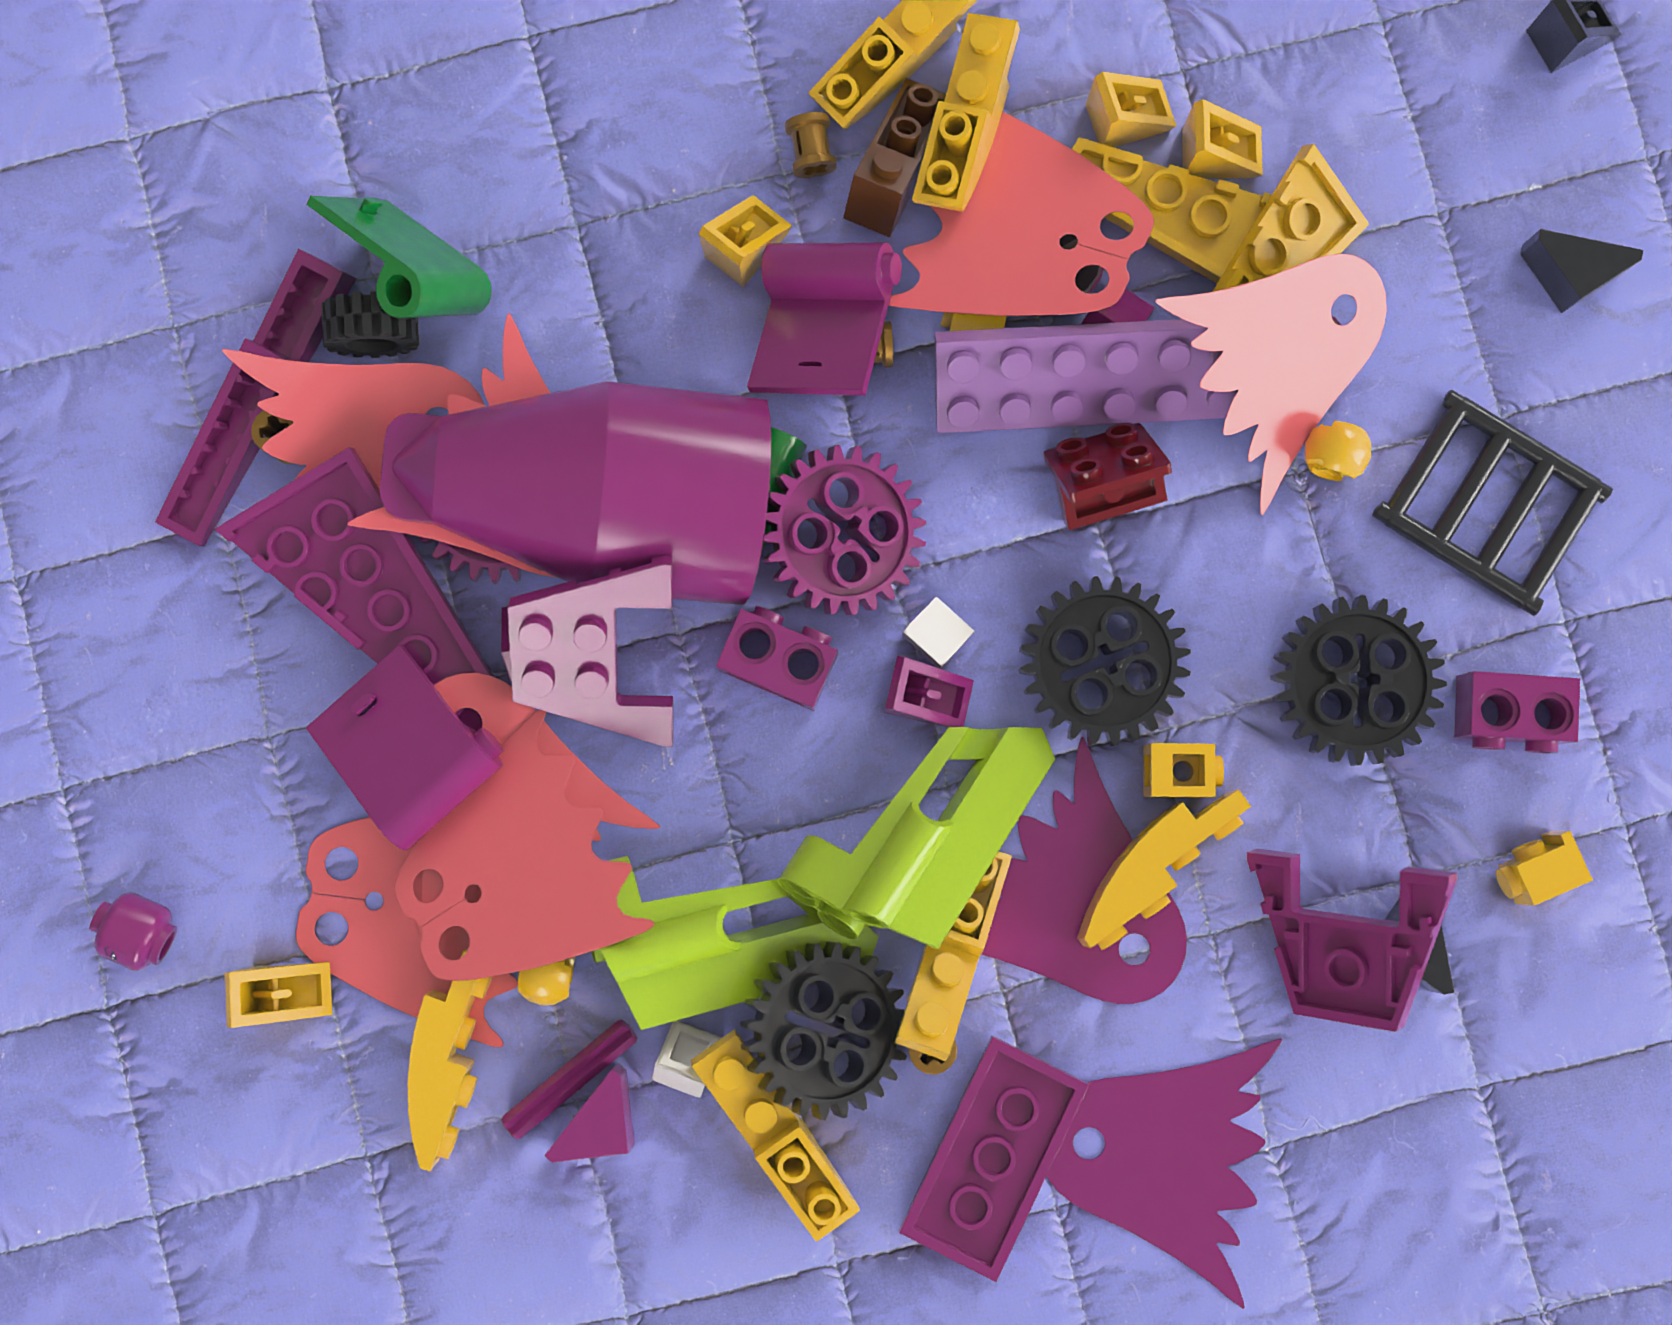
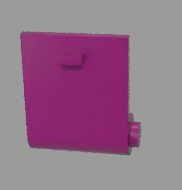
(823, 316)
(406, 754)

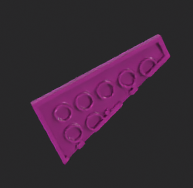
(356, 578)

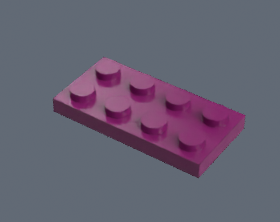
(993, 1158)

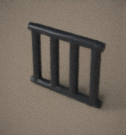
(1482, 567)

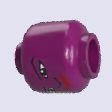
(133, 931)

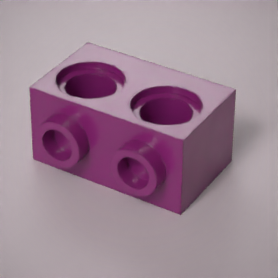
(772, 670)
(1516, 702)

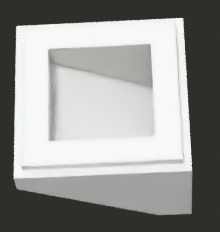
(937, 633)
(674, 1061)

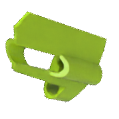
(920, 870)
(689, 961)

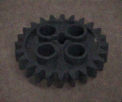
(1405, 684)
(1121, 704)
(811, 1077)

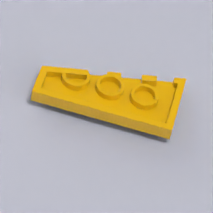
(1192, 216)
(1301, 221)

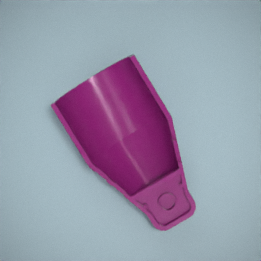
(596, 482)

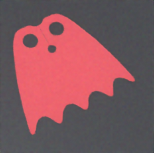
(1005, 244)
(535, 870)
(382, 944)

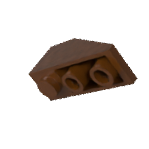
(893, 160)

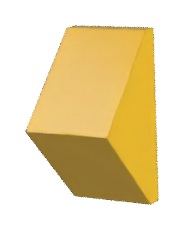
(1127, 108)
(1220, 143)
(740, 236)
(277, 993)

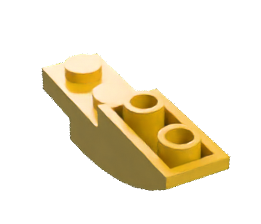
(886, 57)
(969, 115)
(1139, 876)
(947, 972)
(436, 1074)
(777, 1138)

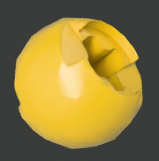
(1337, 451)
(547, 983)

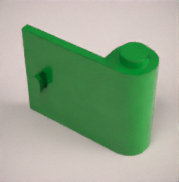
(420, 269)

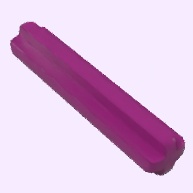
(569, 1079)

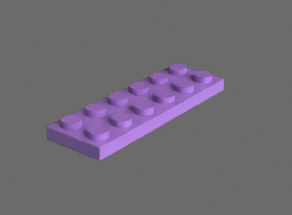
(1073, 376)

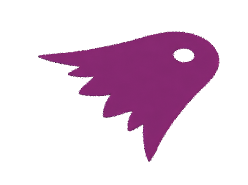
(1052, 890)
(1169, 1158)

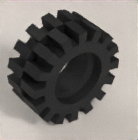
(363, 328)

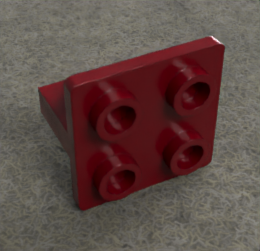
(1108, 474)

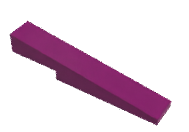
(225, 441)

